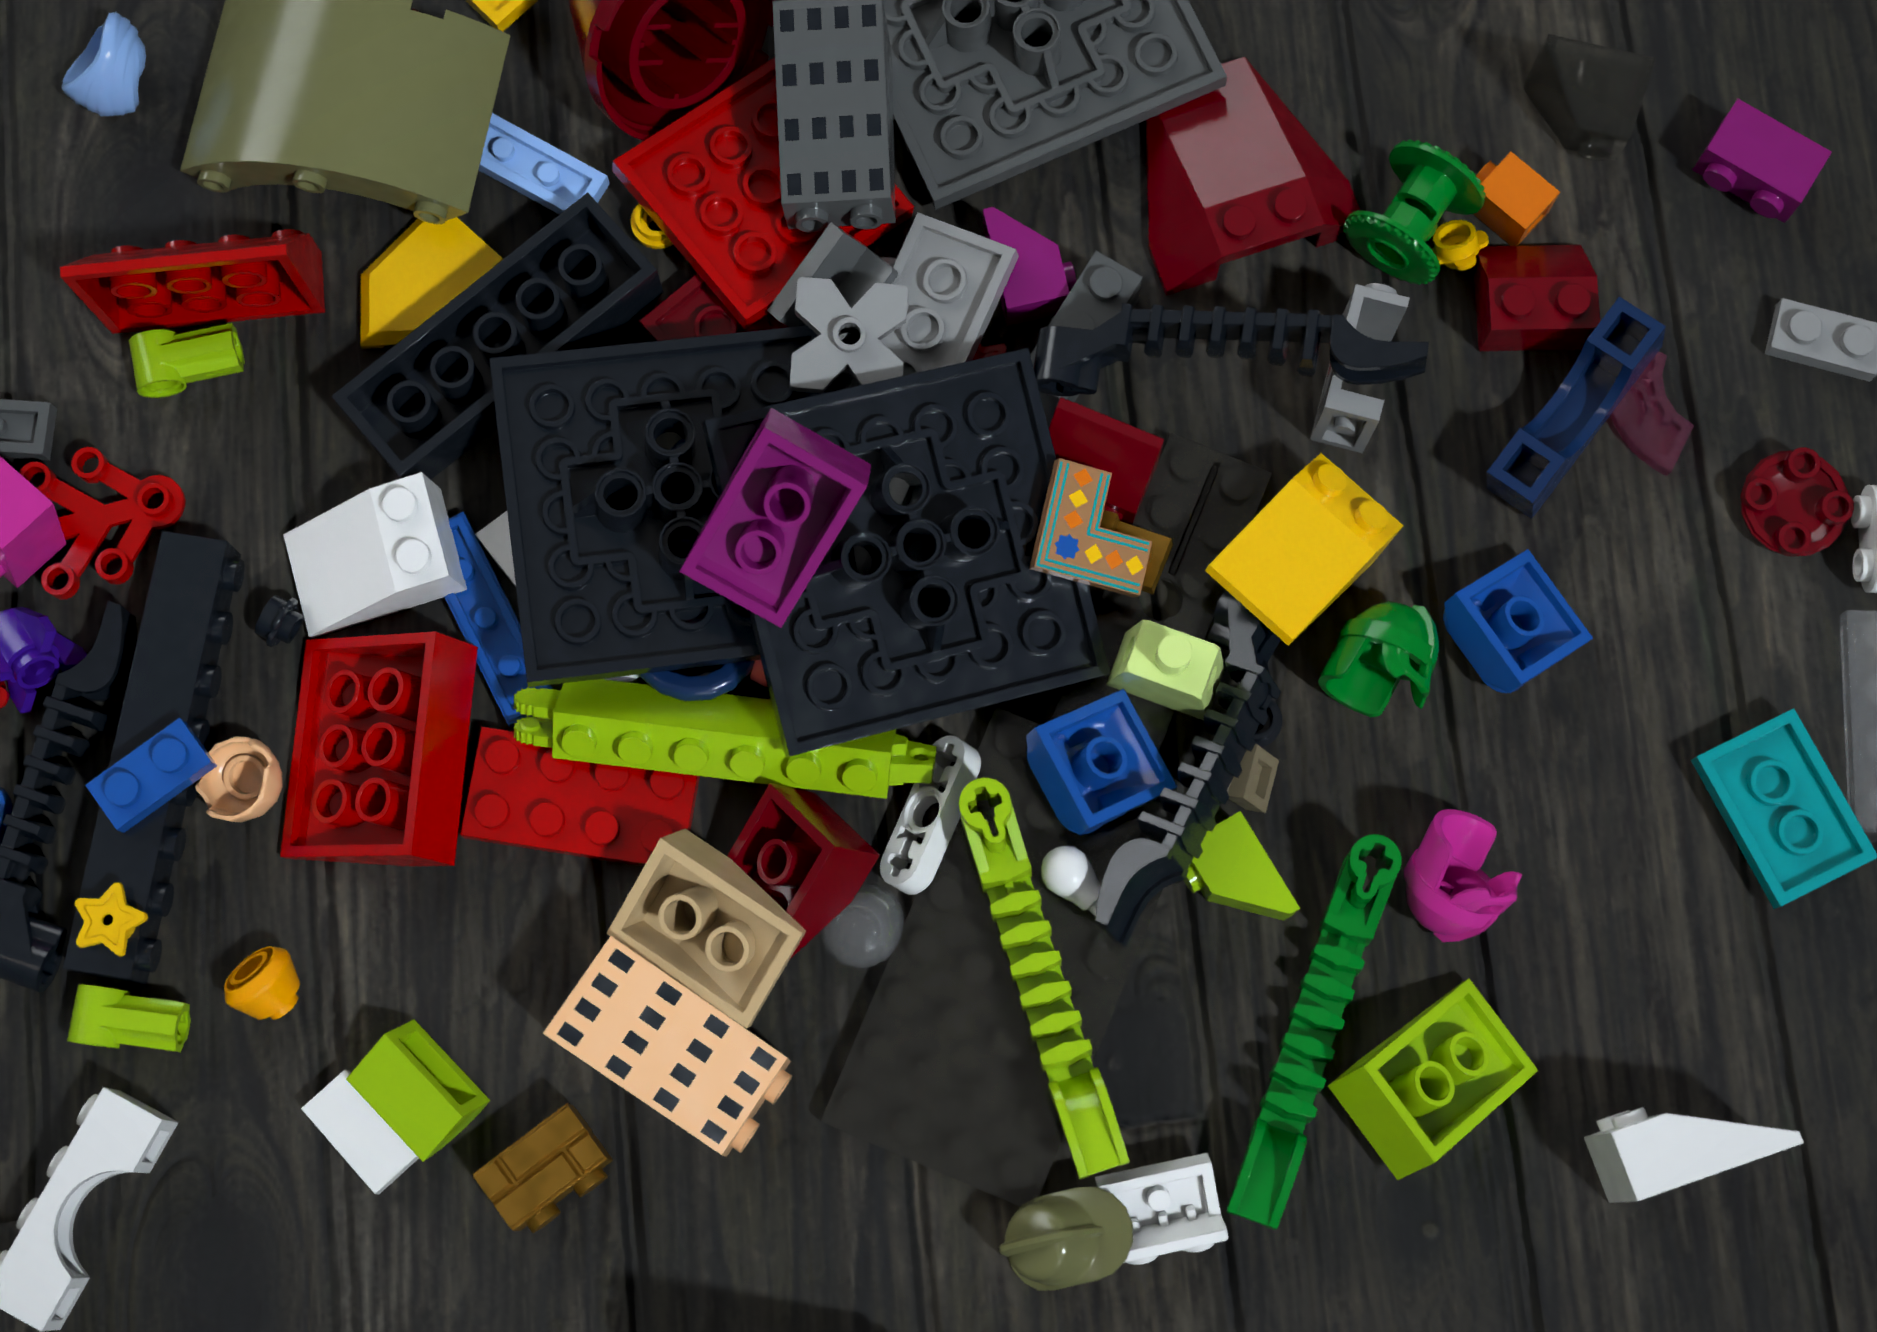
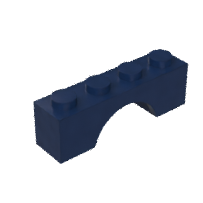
(1589, 394)

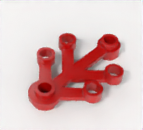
(93, 519)

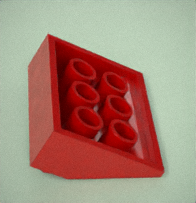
(201, 282)
(380, 750)

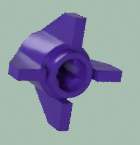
(32, 654)

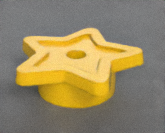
(124, 922)

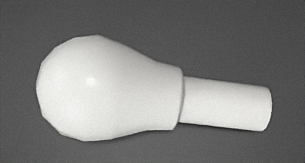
(1071, 876)

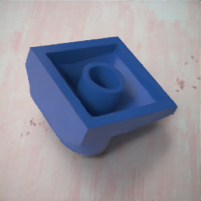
(1513, 624)
(1097, 763)

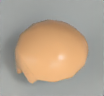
(243, 782)

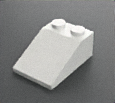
(374, 555)
(1664, 1151)

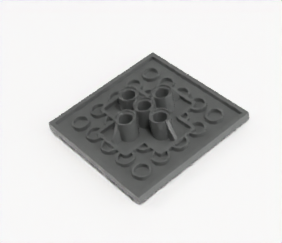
(990, 106)

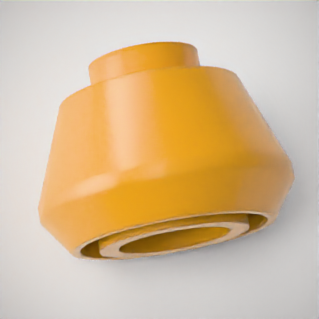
(263, 984)

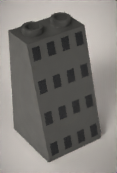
(834, 113)

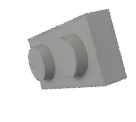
(1823, 339)

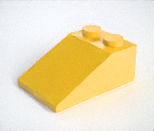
(1304, 548)

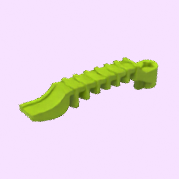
(1045, 995)

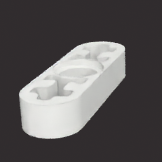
(928, 855)

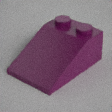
(777, 518)

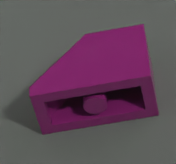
(1039, 276)

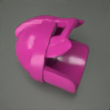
(1446, 878)

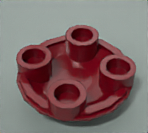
(1795, 502)

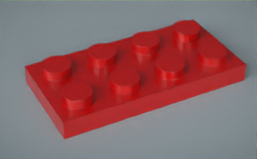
(572, 806)

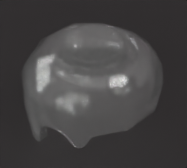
(866, 928)

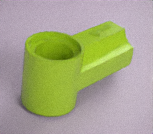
(170, 360)
(115, 1018)

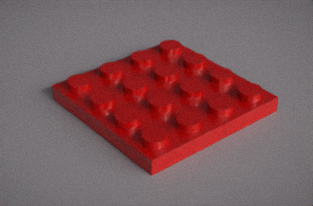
(718, 195)

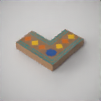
(1071, 538)

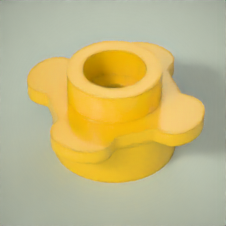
(1458, 244)

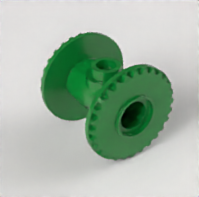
(1431, 185)

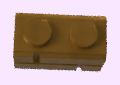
(544, 1169)

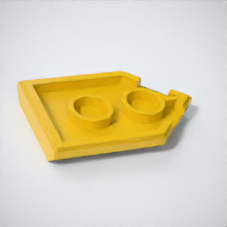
(418, 278)

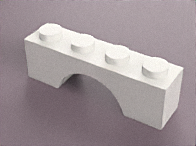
(41, 1268)

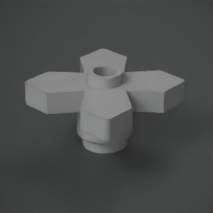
(829, 315)

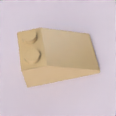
(707, 926)

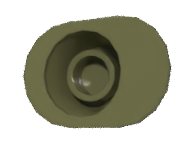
(1068, 1238)

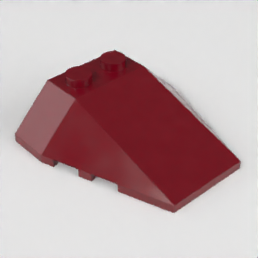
(1236, 180)

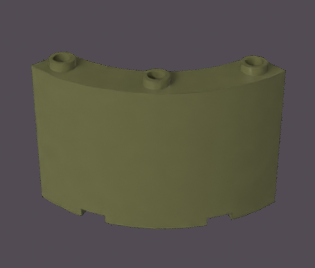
(348, 102)

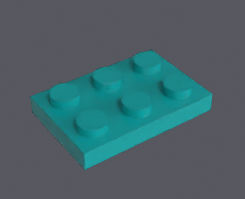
(1784, 808)

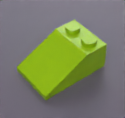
(1433, 1080)

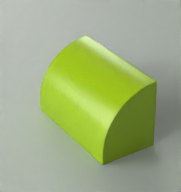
(417, 1089)

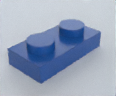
(151, 775)

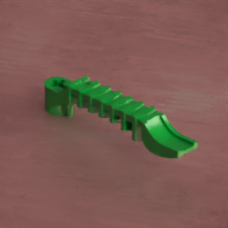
(1316, 1018)

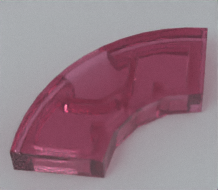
(1650, 421)

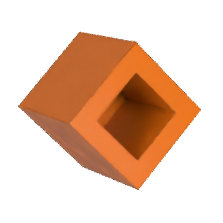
(1514, 198)

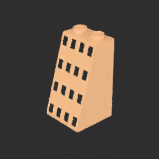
(670, 1048)

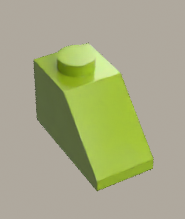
(1239, 872)

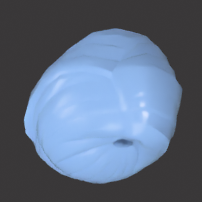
(108, 69)

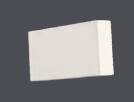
(359, 1134)

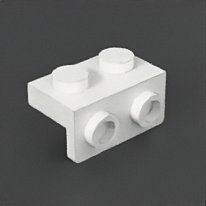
(1170, 1206)

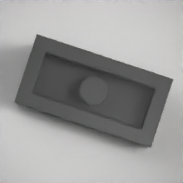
(842, 260)

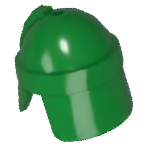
(1377, 652)

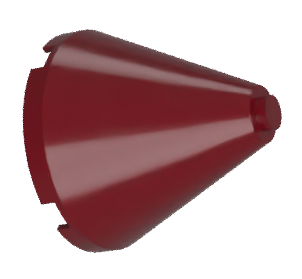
(666, 56)

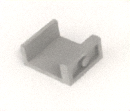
(1342, 415)

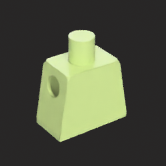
(1168, 668)

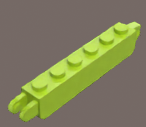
(707, 738)

